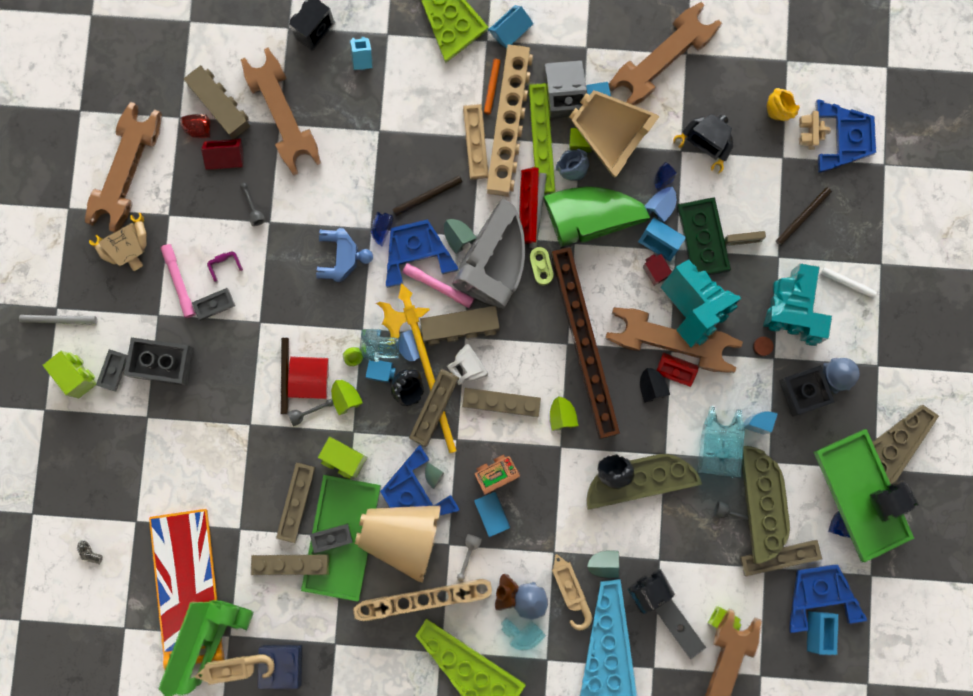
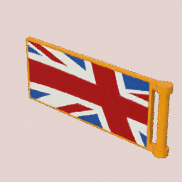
(182, 572)

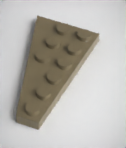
(902, 440)

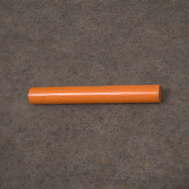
(492, 86)

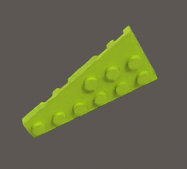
(453, 25)
(465, 667)

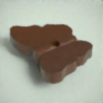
(506, 593)

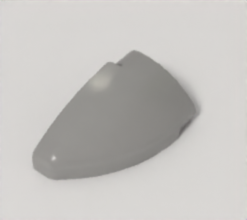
(495, 258)

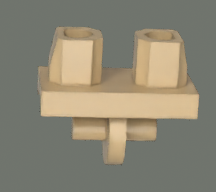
(817, 130)

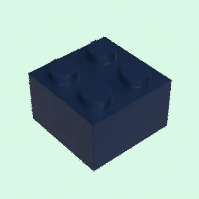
(287, 667)

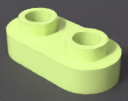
(542, 266)

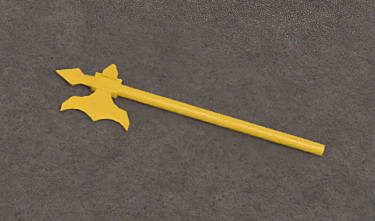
(393, 321)

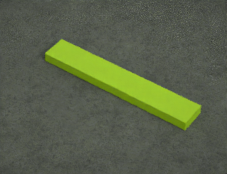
(542, 133)

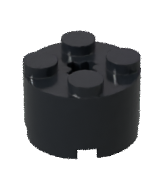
(893, 501)
(651, 591)

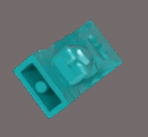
(699, 301)
(793, 306)

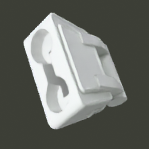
(469, 363)

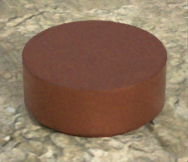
(763, 346)

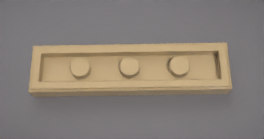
(475, 141)

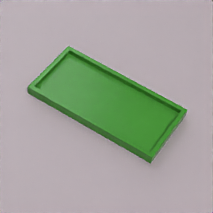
(852, 475)
(339, 504)

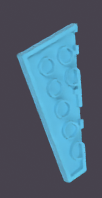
(609, 657)

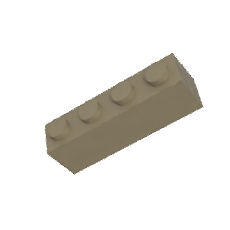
(217, 102)
(460, 324)

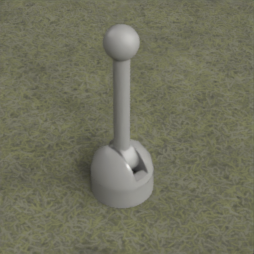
(472, 542)

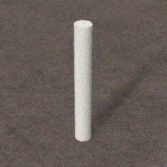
(847, 282)

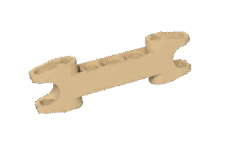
(393, 601)

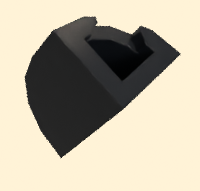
(653, 385)

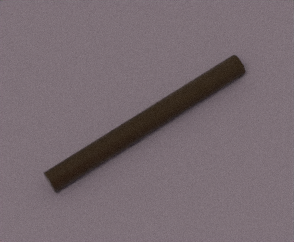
(427, 195)
(803, 216)
(284, 374)

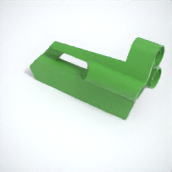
(202, 625)

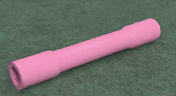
(419, 275)
(184, 300)

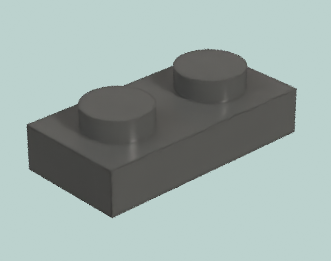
(213, 304)
(112, 370)
(331, 538)

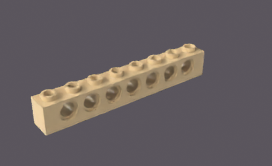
(515, 56)

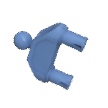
(346, 255)

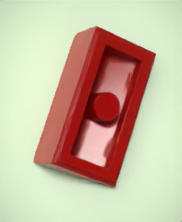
(677, 369)

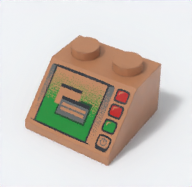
(497, 474)

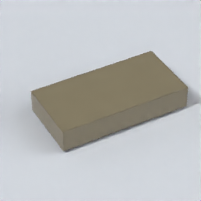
(745, 238)

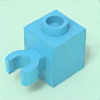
(361, 53)

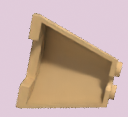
(611, 128)
(400, 537)

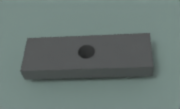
(687, 637)

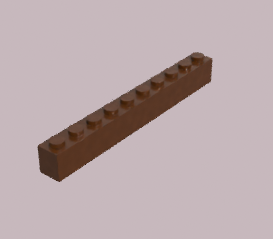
(585, 343)

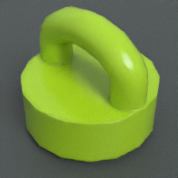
(352, 356)

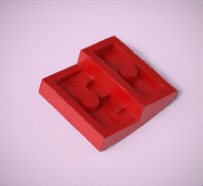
(308, 377)

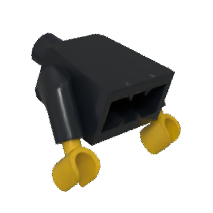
(710, 136)

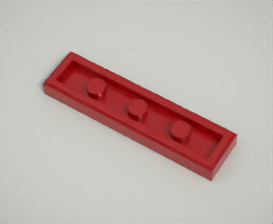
(529, 203)

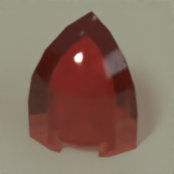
(196, 125)

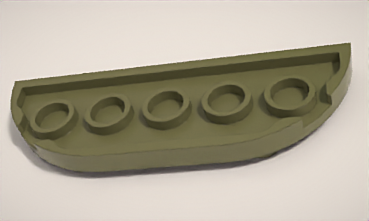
(652, 477)
(765, 504)

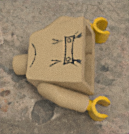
(124, 244)

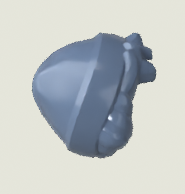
(573, 164)
(841, 374)
(531, 601)

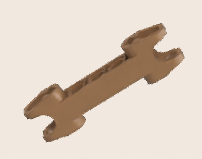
(688, 33)
(267, 81)
(134, 138)
(641, 331)
(733, 646)

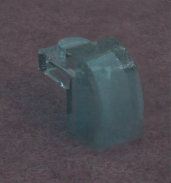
(376, 347)
(525, 639)

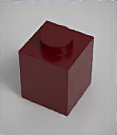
(657, 269)

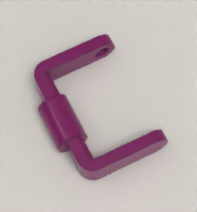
(220, 258)

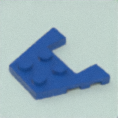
(854, 135)
(415, 243)
(406, 491)
(821, 588)

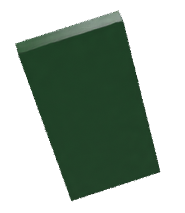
(704, 236)

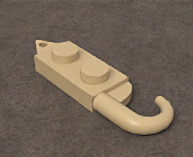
(571, 591)
(233, 669)

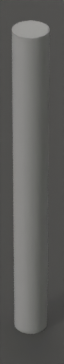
(541, 188)
(57, 319)

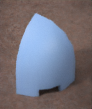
(662, 203)
(408, 346)

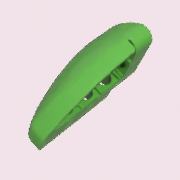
(592, 213)

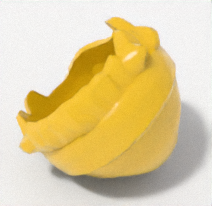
(782, 105)

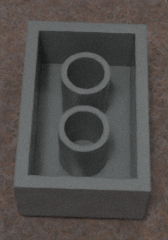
(158, 361)

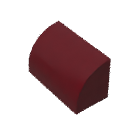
(222, 154)

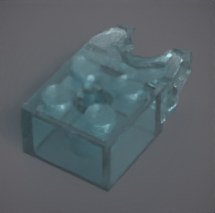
(725, 439)

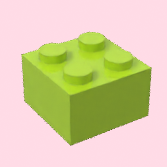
(70, 374)
(342, 457)

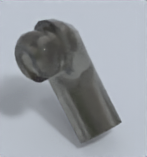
(87, 554)

